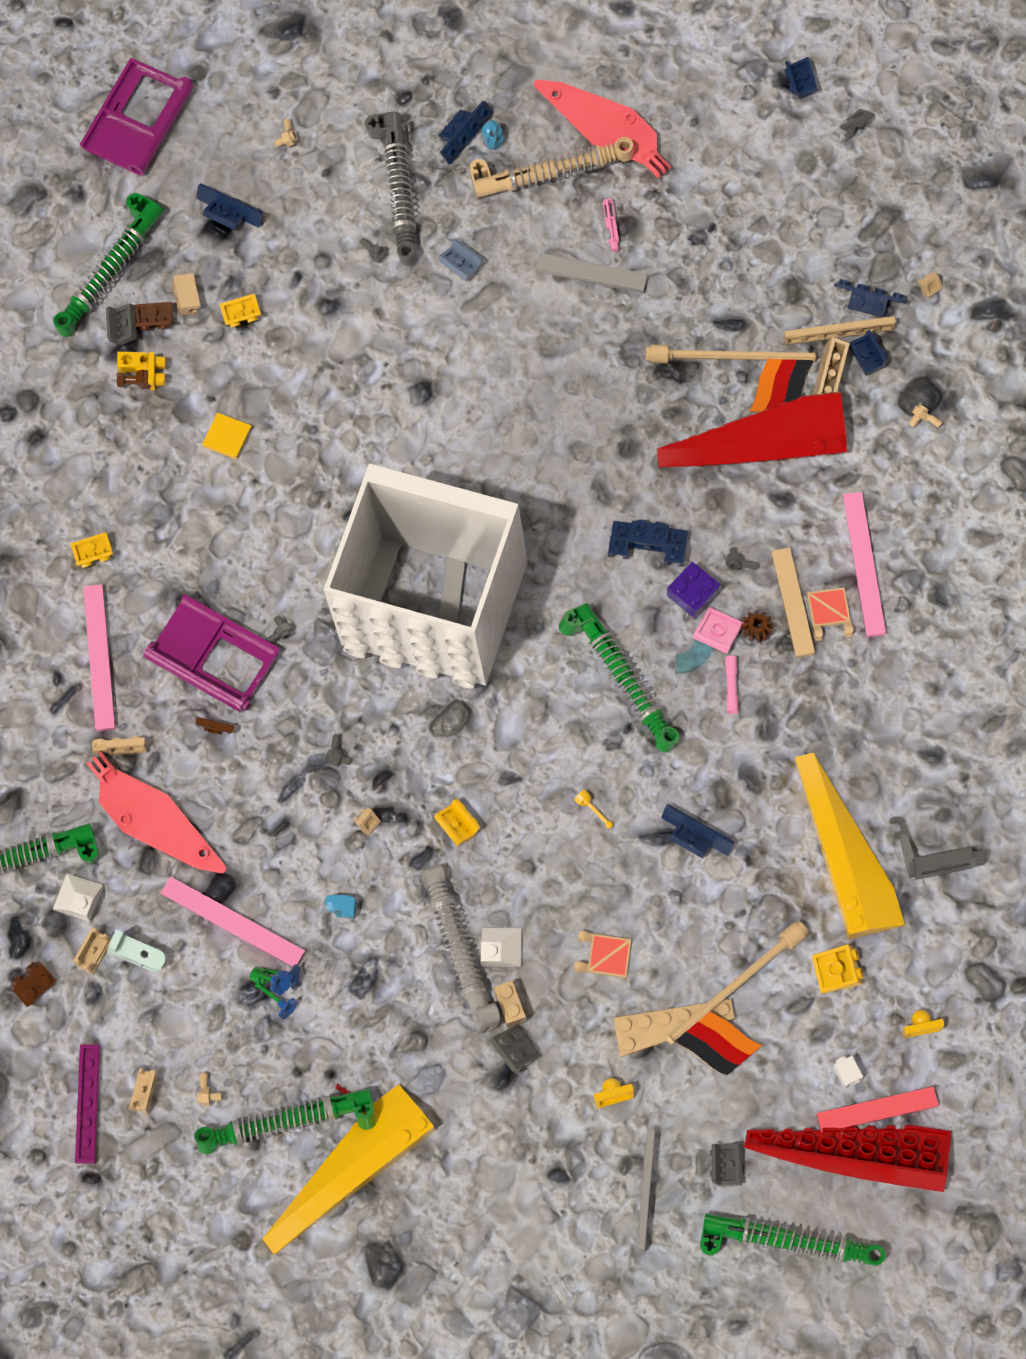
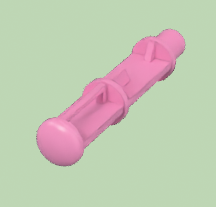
(611, 224)

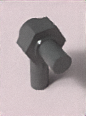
(376, 252)
(735, 561)
(282, 631)
(334, 754)

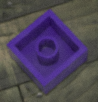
(693, 590)

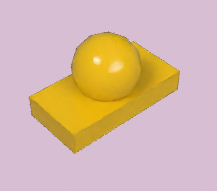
(922, 1025)
(613, 1093)

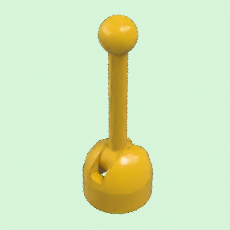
(584, 799)

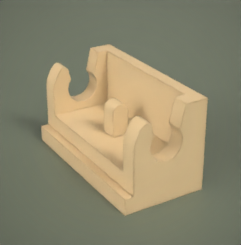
(185, 294)
(92, 951)
(143, 1091)

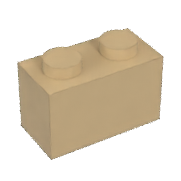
(509, 1004)

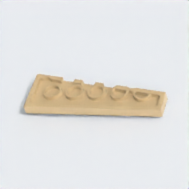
(650, 1029)

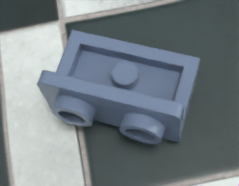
(461, 260)

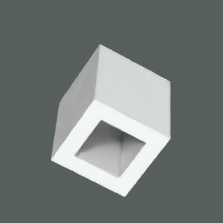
(847, 1071)

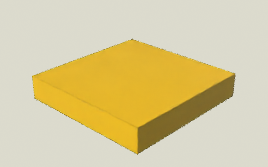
(226, 436)

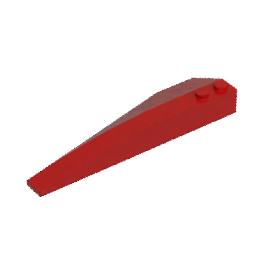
(791, 430)

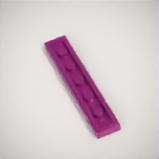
(87, 1104)

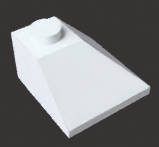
(78, 897)
(501, 947)

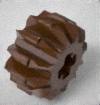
(758, 619)

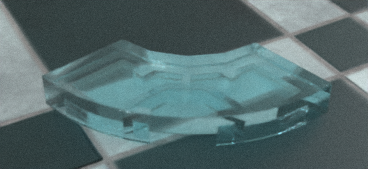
(692, 658)

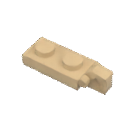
(120, 746)

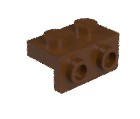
(153, 314)
(32, 983)

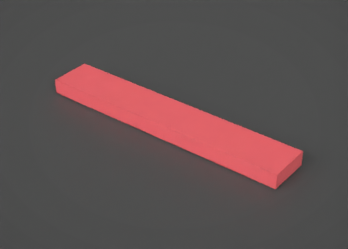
(878, 1109)

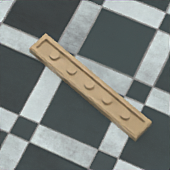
(839, 330)
(793, 602)

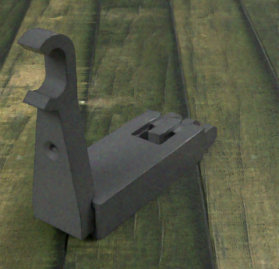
(938, 863)

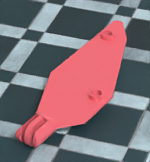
(605, 122)
(152, 817)

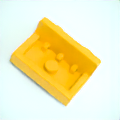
(240, 309)
(92, 549)
(457, 822)

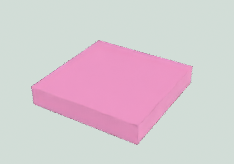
(718, 630)

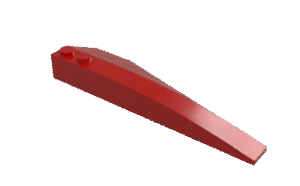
(887, 1155)

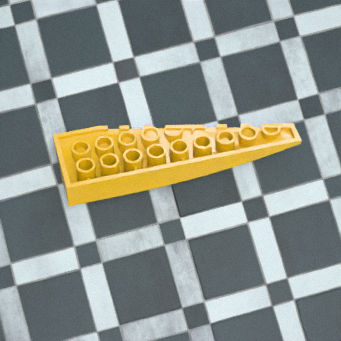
(858, 881)
(353, 1165)

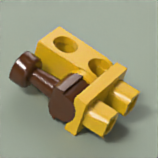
(145, 367)

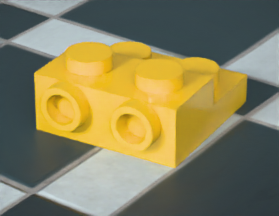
(837, 969)

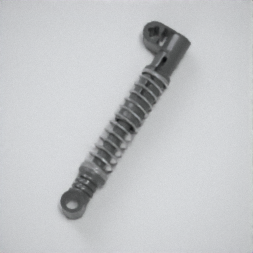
(398, 178)

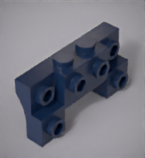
(648, 537)

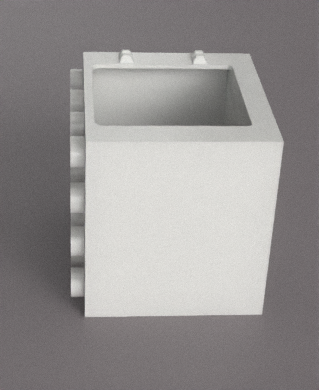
(436, 519)

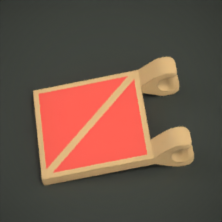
(829, 609)
(607, 955)

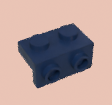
(802, 77)
(868, 353)

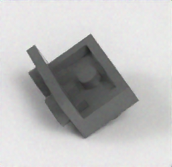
(121, 324)
(726, 1165)

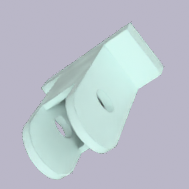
(131, 951)

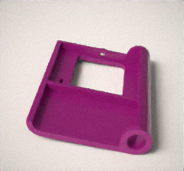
(124, 139)
(191, 638)

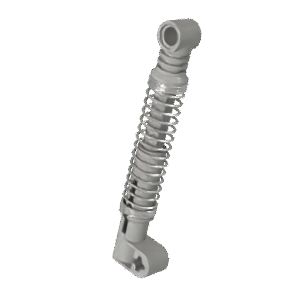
(484, 1015)

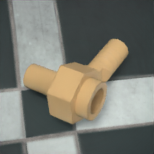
(288, 136)
(921, 413)
(204, 1096)

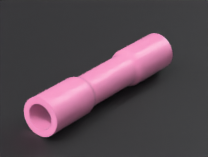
(731, 672)

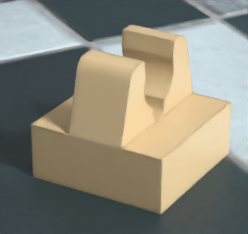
(930, 284)
(367, 821)

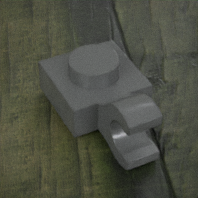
(858, 120)

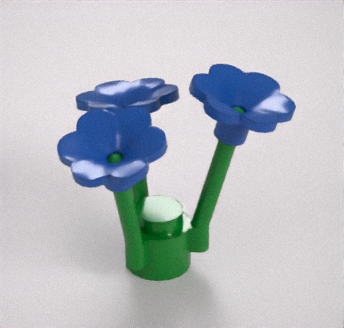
(280, 982)

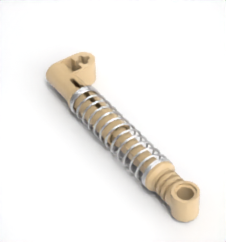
(545, 170)

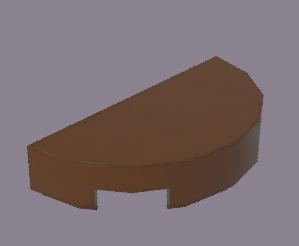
(214, 726)

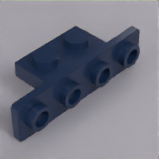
(462, 130)
(227, 209)
(868, 300)
(694, 834)

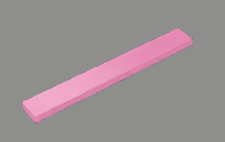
(864, 564)
(99, 658)
(232, 922)

